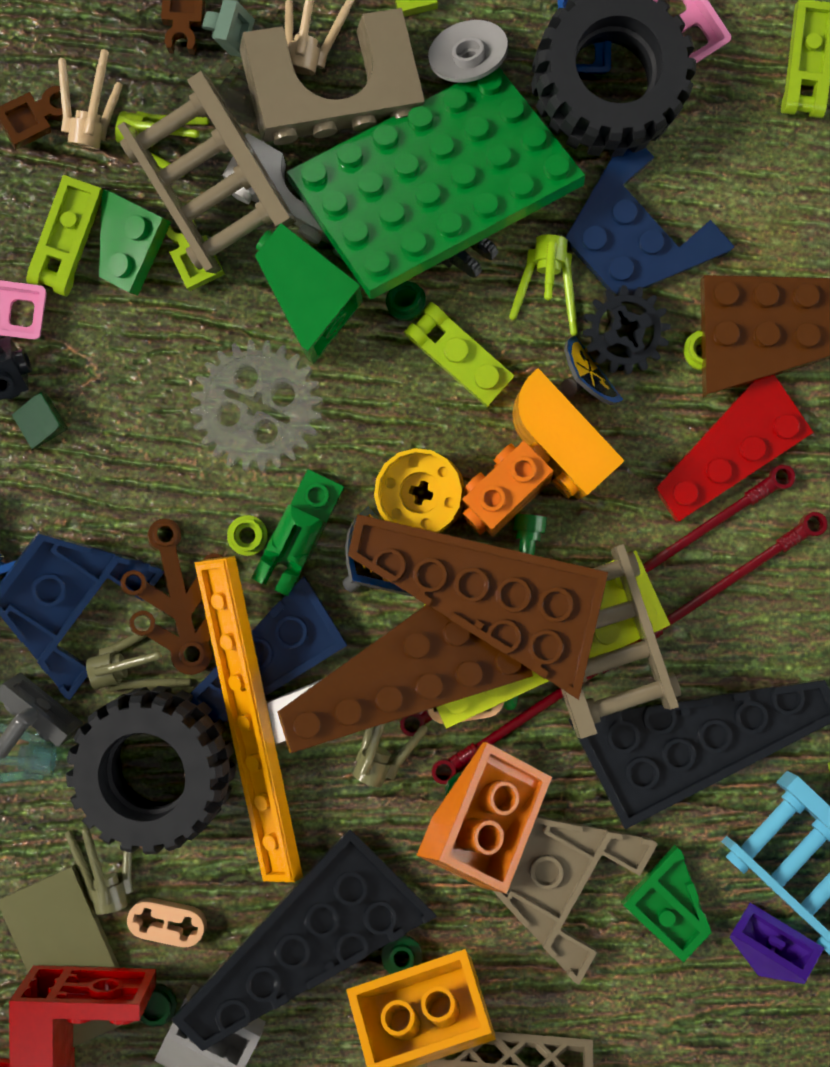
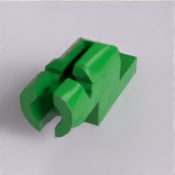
(299, 530)

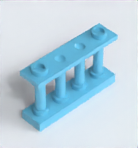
(795, 799)

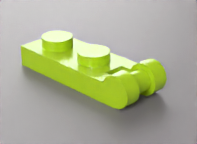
(808, 59)
(65, 234)
(460, 355)

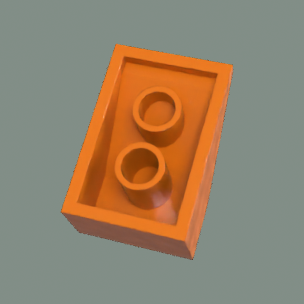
(486, 819)

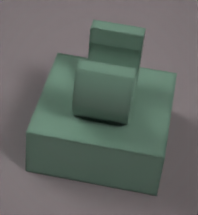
(229, 25)

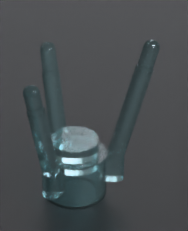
(35, 759)

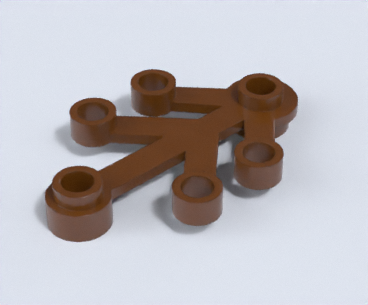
(177, 605)

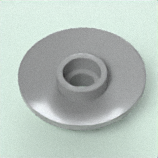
(468, 51)

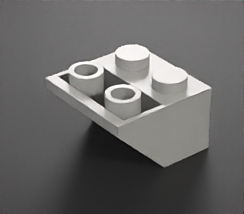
(232, 1051)

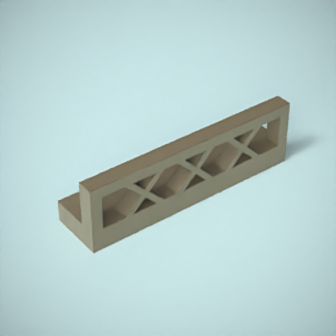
(520, 1041)

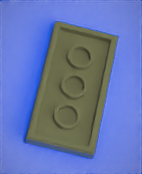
(59, 927)

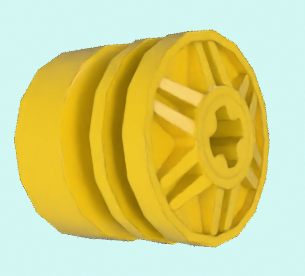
(410, 470)

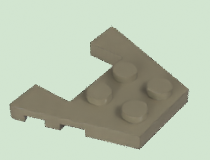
(552, 876)

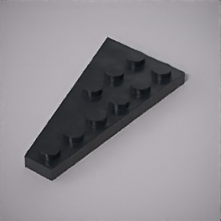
(662, 755)
(320, 928)

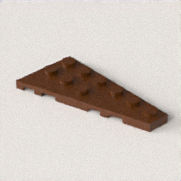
(761, 327)
(511, 599)
(400, 674)

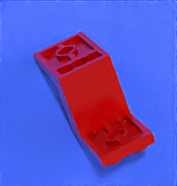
(61, 996)

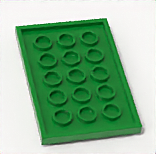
(434, 181)

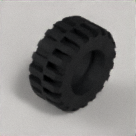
(597, 123)
(110, 800)

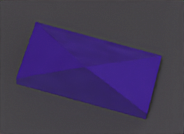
(774, 947)

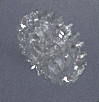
(273, 373)

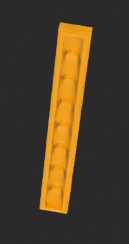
(249, 719)

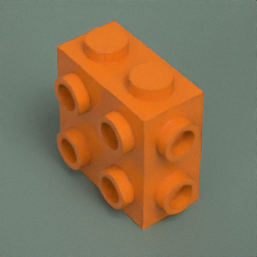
(506, 490)

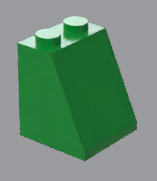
(308, 288)

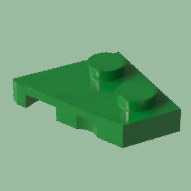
(128, 241)
(670, 905)

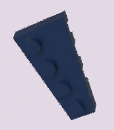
(286, 644)

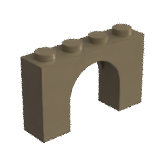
(290, 110)

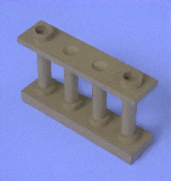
(225, 138)
(587, 712)

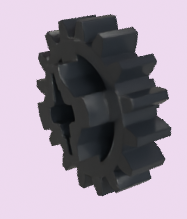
(617, 312)

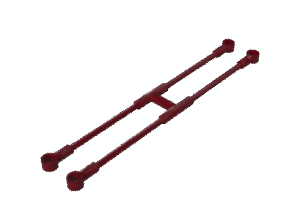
(783, 544)

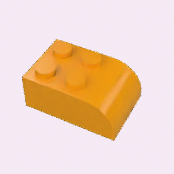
(562, 437)
(421, 1013)

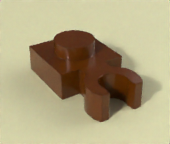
(182, 17)
(27, 120)

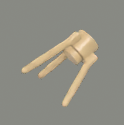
(304, 49)
(86, 128)

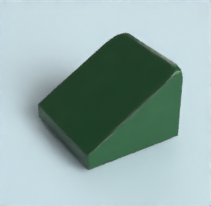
(39, 420)

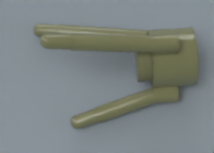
(109, 669)
(374, 762)
(104, 890)

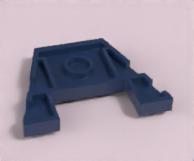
(623, 240)
(50, 591)

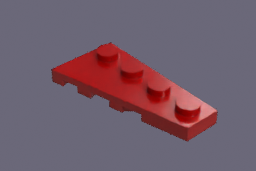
(745, 438)

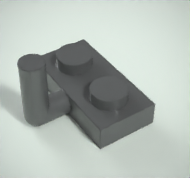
(35, 709)

